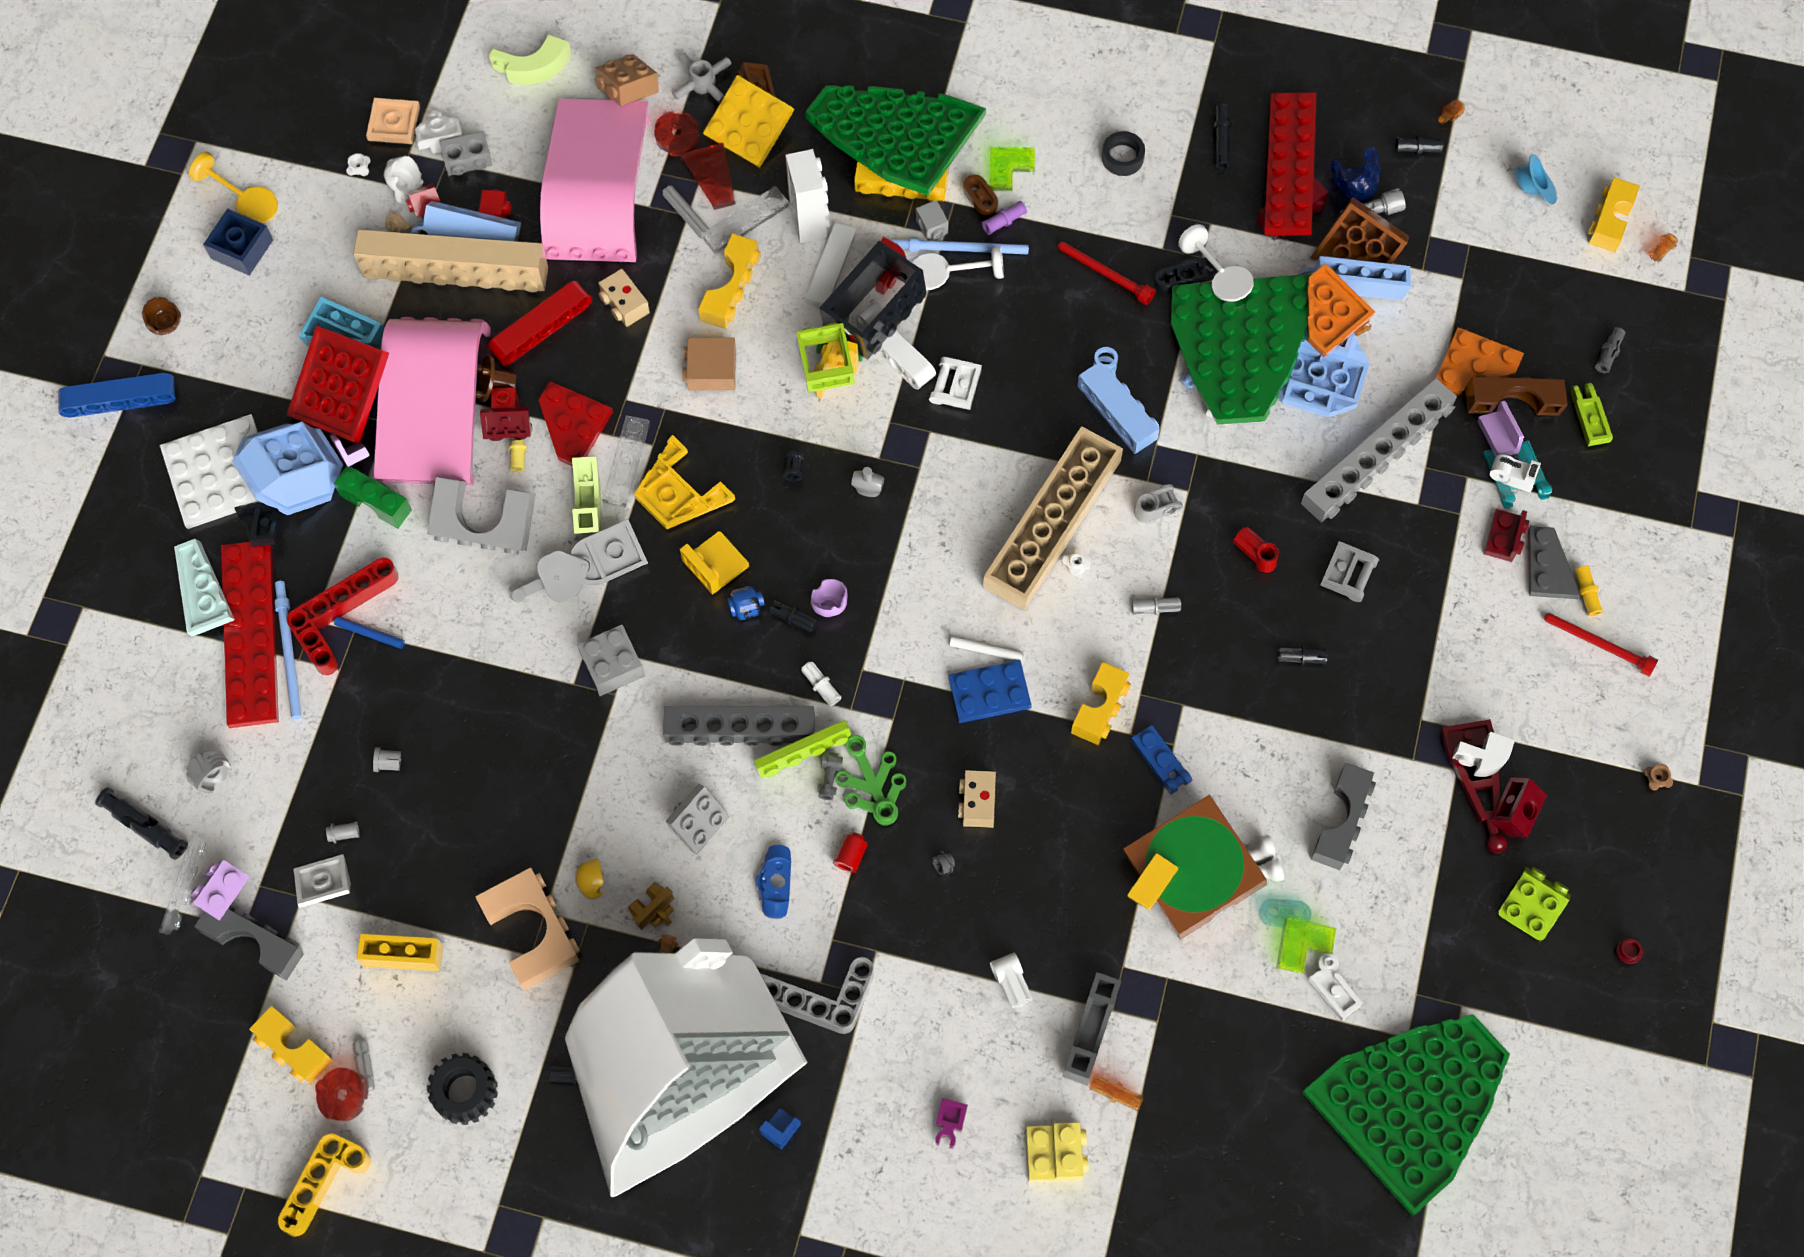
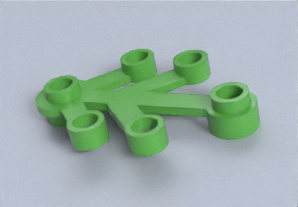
(872, 785)

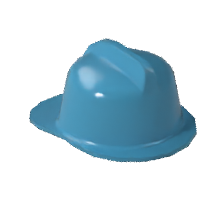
(1535, 181)

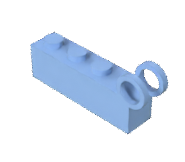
(460, 222)
(1369, 278)
(1116, 404)

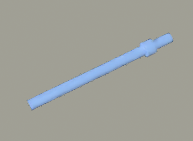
(915, 244)
(282, 606)

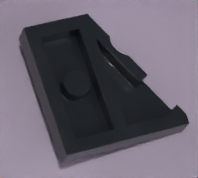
(260, 523)

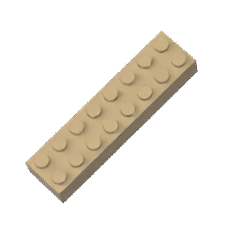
(451, 260)
(1052, 518)

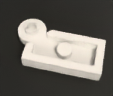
(1334, 988)

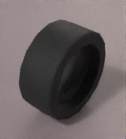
(1123, 168)

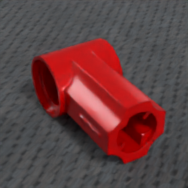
(1255, 548)

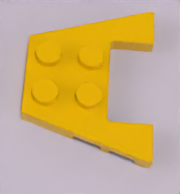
(670, 496)

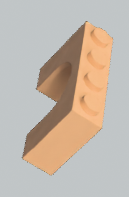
(555, 950)

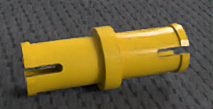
(1588, 590)

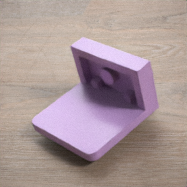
(219, 889)

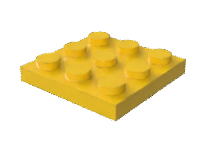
(748, 121)

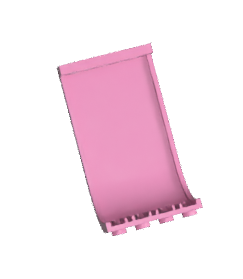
(592, 180)
(427, 400)

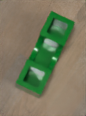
(383, 501)

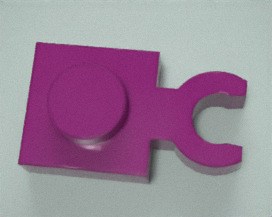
(951, 1118)

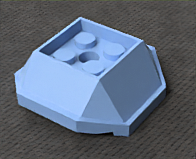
(1339, 381)
(288, 467)

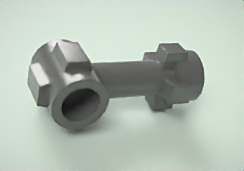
(831, 763)

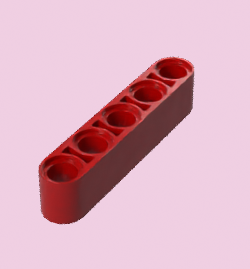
(539, 323)

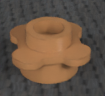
(1661, 770)

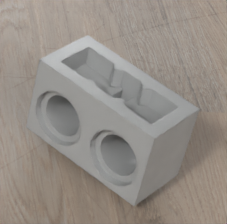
(465, 149)

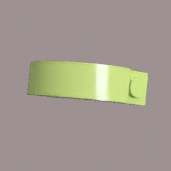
(536, 67)
(587, 495)

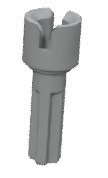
(1388, 202)

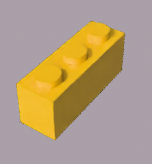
(400, 952)

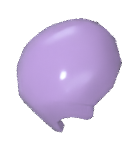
(829, 598)

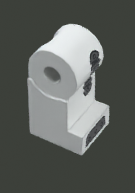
(1514, 472)

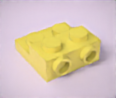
(1056, 1152)

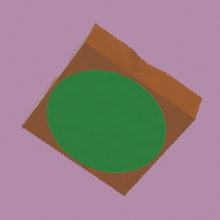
(1210, 861)

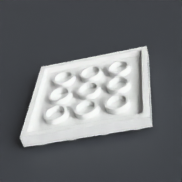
(204, 474)

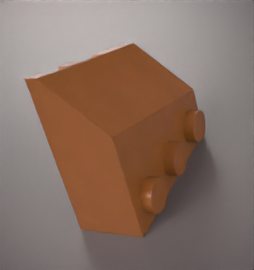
(1361, 236)

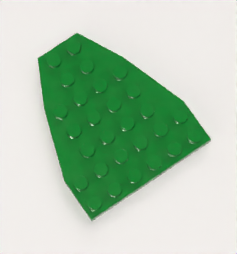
(894, 133)
(1243, 347)
(1414, 1103)

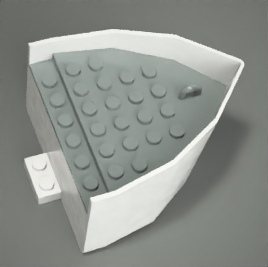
(675, 1055)

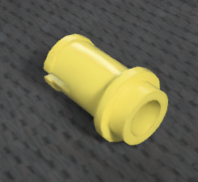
(517, 455)

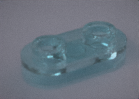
(1284, 909)

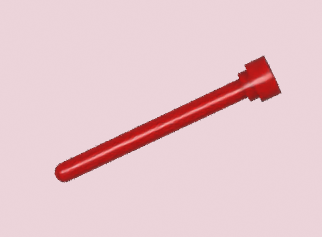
(1142, 292)
(1644, 663)

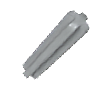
(685, 210)

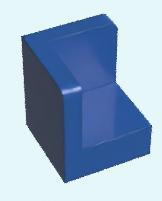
(780, 1128)

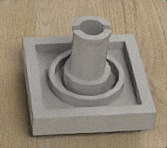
(697, 818)

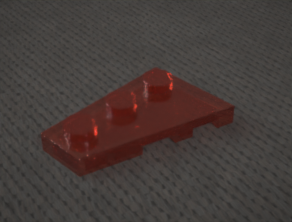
(712, 174)

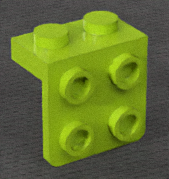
(1535, 903)

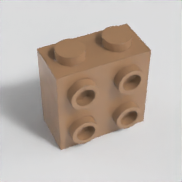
(626, 79)
(710, 363)

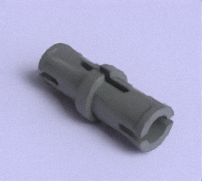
(1610, 350)

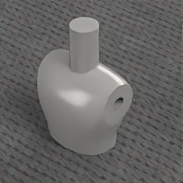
(867, 482)

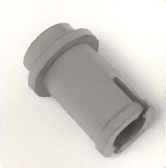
(342, 832)

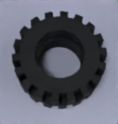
(447, 1074)

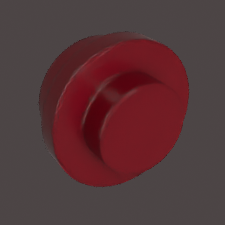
(1629, 951)

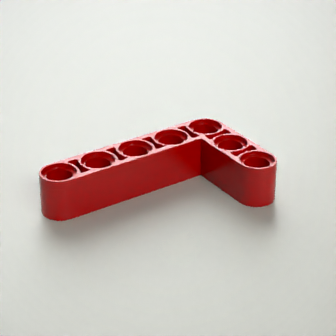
(330, 600)

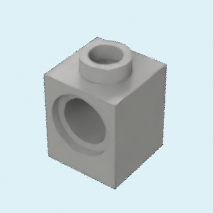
(932, 221)

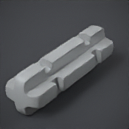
(363, 1062)

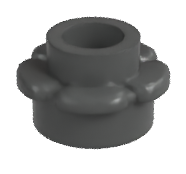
(943, 863)

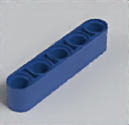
(116, 395)

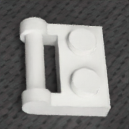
(963, 384)

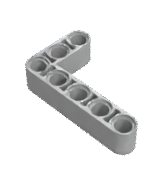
(833, 1008)

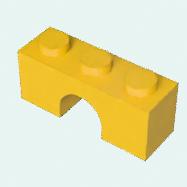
(1608, 229)
(1093, 722)
(273, 1031)

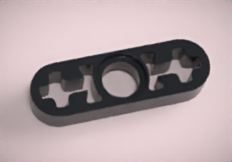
(1191, 266)

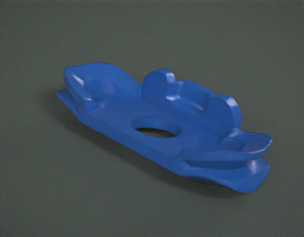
(774, 900)

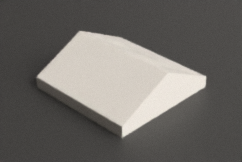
(321, 880)

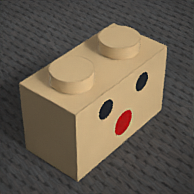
(623, 297)
(978, 799)

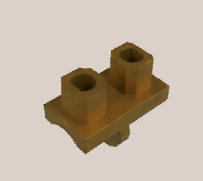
(657, 907)

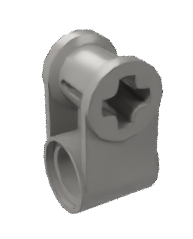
(1160, 501)

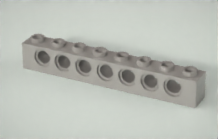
(1433, 395)

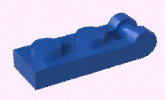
(1161, 759)

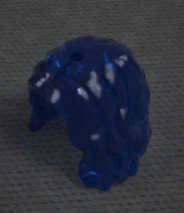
(1359, 181)

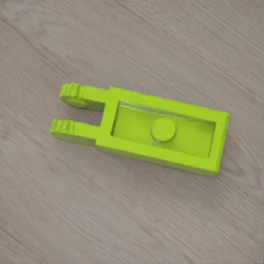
(1591, 415)

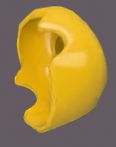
(590, 879)

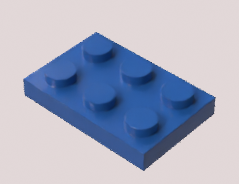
(989, 691)

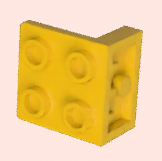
(833, 358)
(714, 562)

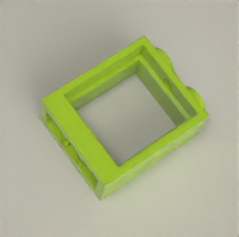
(831, 377)

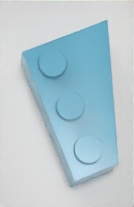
(344, 322)

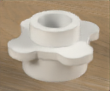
(354, 161)
(1076, 569)

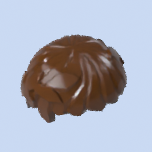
(161, 316)

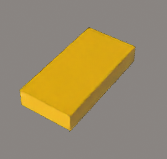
(1152, 882)

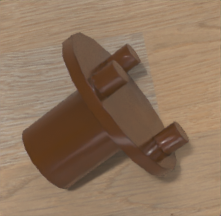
(492, 378)

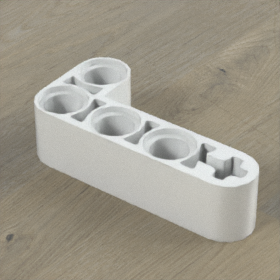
(899, 352)

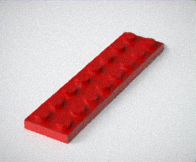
(1290, 164)
(251, 636)

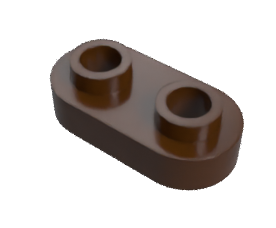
(982, 196)

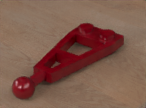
(1474, 734)

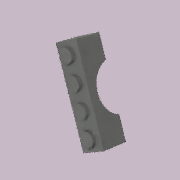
(1334, 844)
(275, 953)
(1091, 1029)

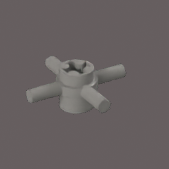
(701, 77)

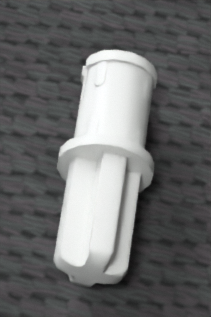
(821, 684)

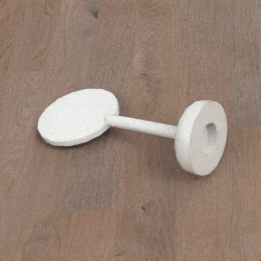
(937, 269)
(1230, 282)

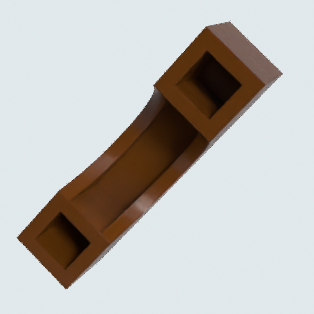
(1544, 395)

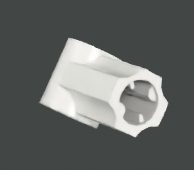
(1009, 973)

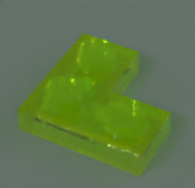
(1005, 162)
(1300, 937)

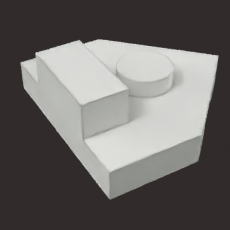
(437, 129)

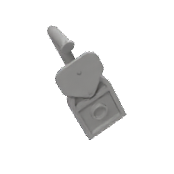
(608, 556)

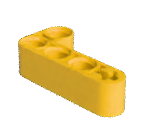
(320, 1186)

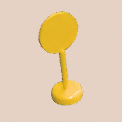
(253, 203)

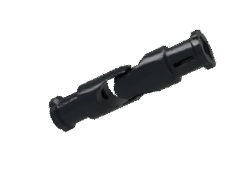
(139, 821)

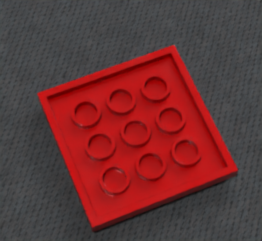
(337, 384)

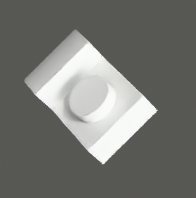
(1489, 759)

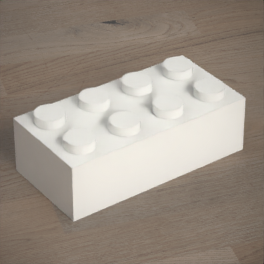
(807, 195)

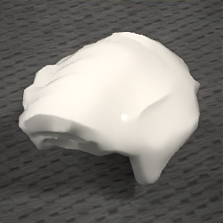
(402, 176)

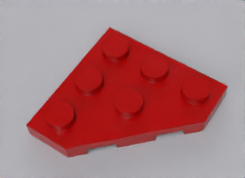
(572, 421)

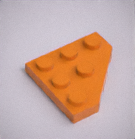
(1332, 310)
(1474, 356)

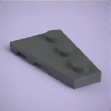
(1548, 566)

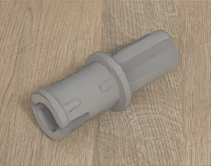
(1155, 605)

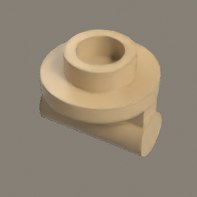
(396, 223)

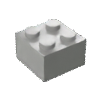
(611, 660)

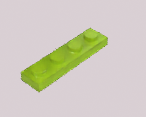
(809, 746)

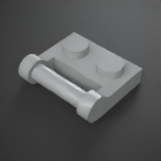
(1341, 569)

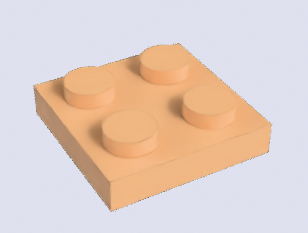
(393, 121)

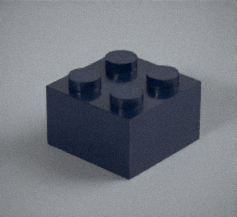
(238, 242)

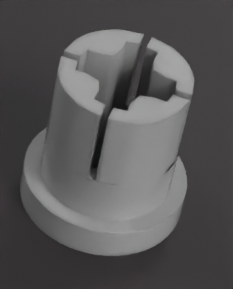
(386, 760)

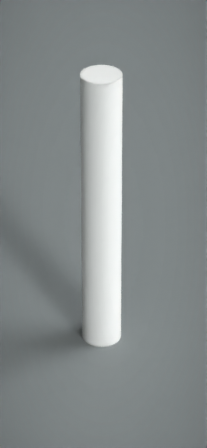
(986, 649)

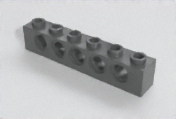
(728, 716)

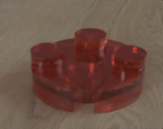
(676, 144)
(329, 1087)

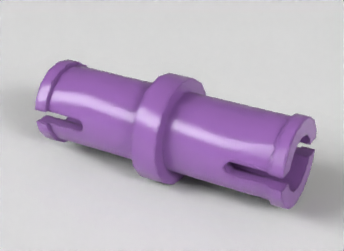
(1004, 217)

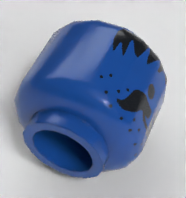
(745, 602)

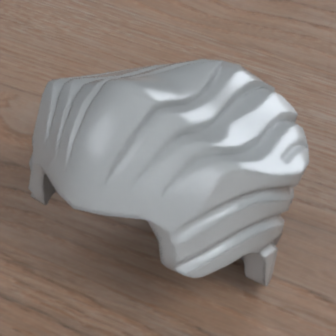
(207, 770)

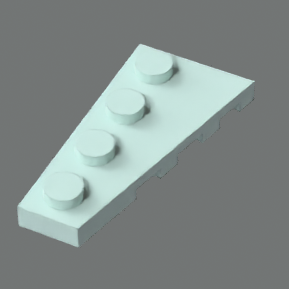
(200, 591)

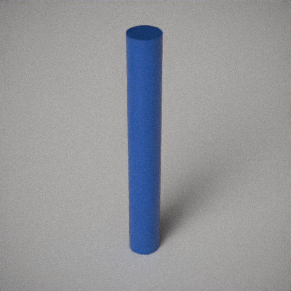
(369, 632)

